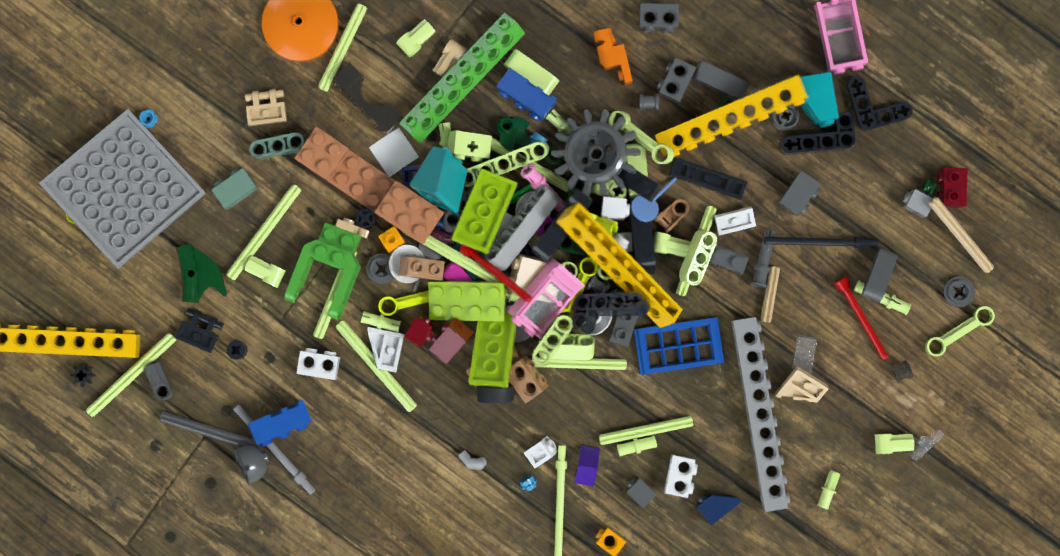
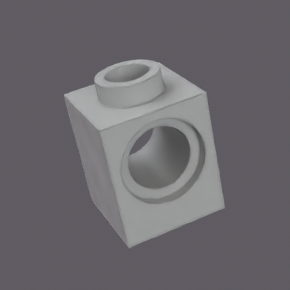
(917, 203)

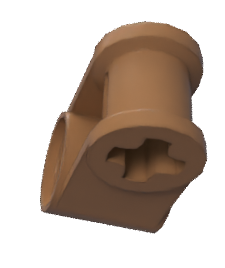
(671, 215)

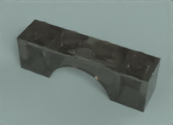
(351, 82)

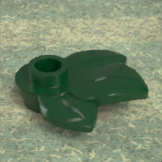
(515, 134)

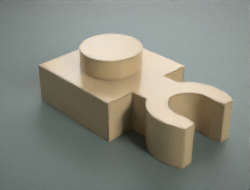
(348, 225)

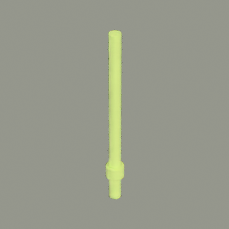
(561, 465)

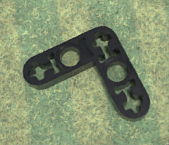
(874, 115)

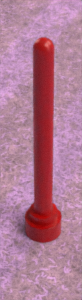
(472, 253)
(843, 286)

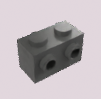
(799, 193)

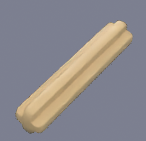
(770, 294)

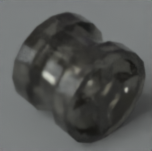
(902, 371)

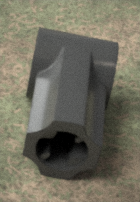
(157, 380)

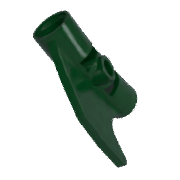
(206, 274)

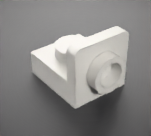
(541, 452)

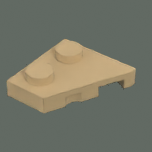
(802, 386)

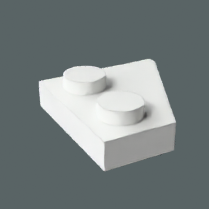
(386, 348)

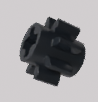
(83, 369)

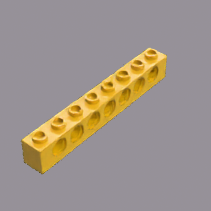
(793, 85)
(618, 263)
(130, 340)

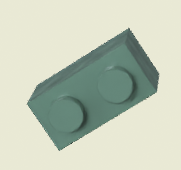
(234, 188)

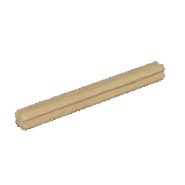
(961, 235)

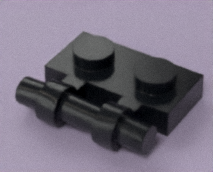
(198, 336)

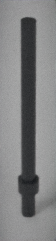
(857, 242)

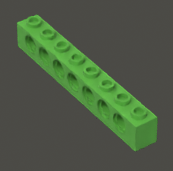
(462, 78)

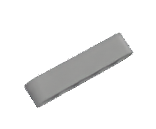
(522, 227)

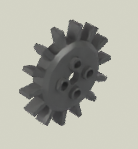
(578, 148)

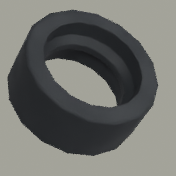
(495, 395)

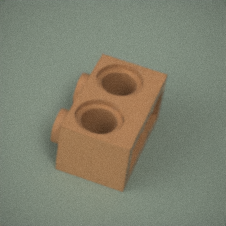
(421, 268)
(522, 381)

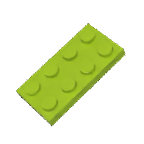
(484, 211)
(467, 300)
(493, 353)

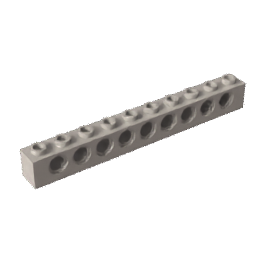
(782, 498)

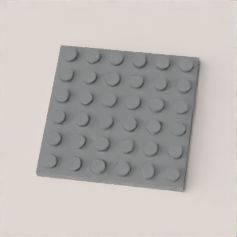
(122, 188)

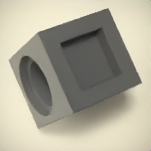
(640, 492)

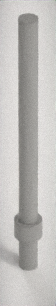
(299, 477)

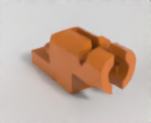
(611, 55)

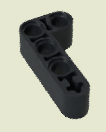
(816, 139)
(555, 233)
(642, 243)
(611, 308)

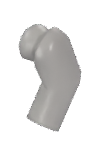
(472, 463)

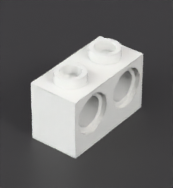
(614, 208)
(318, 369)
(675, 475)

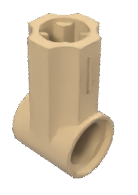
(451, 55)

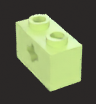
(479, 144)

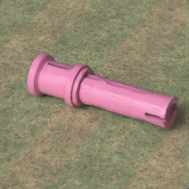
(537, 179)

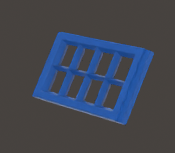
(715, 343)

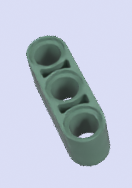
(268, 144)

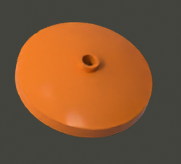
(300, 41)

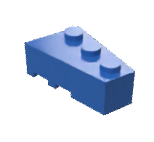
(526, 95)
(280, 423)

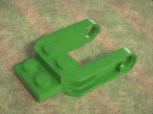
(334, 248)

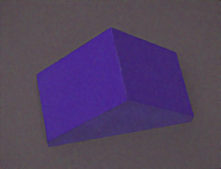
(587, 465)

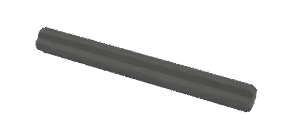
(204, 429)

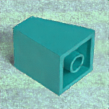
(821, 104)
(441, 179)

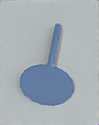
(646, 210)

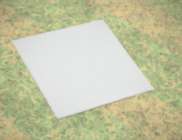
(393, 152)

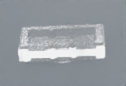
(804, 353)
(925, 444)

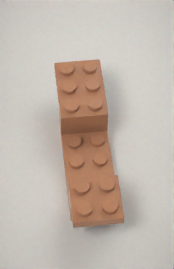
(369, 186)

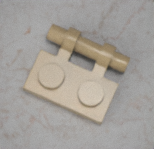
(265, 113)

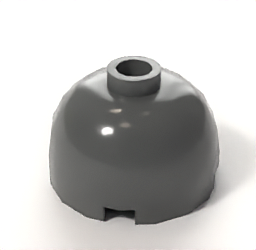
(251, 462)

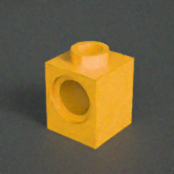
(391, 239)
(615, 547)

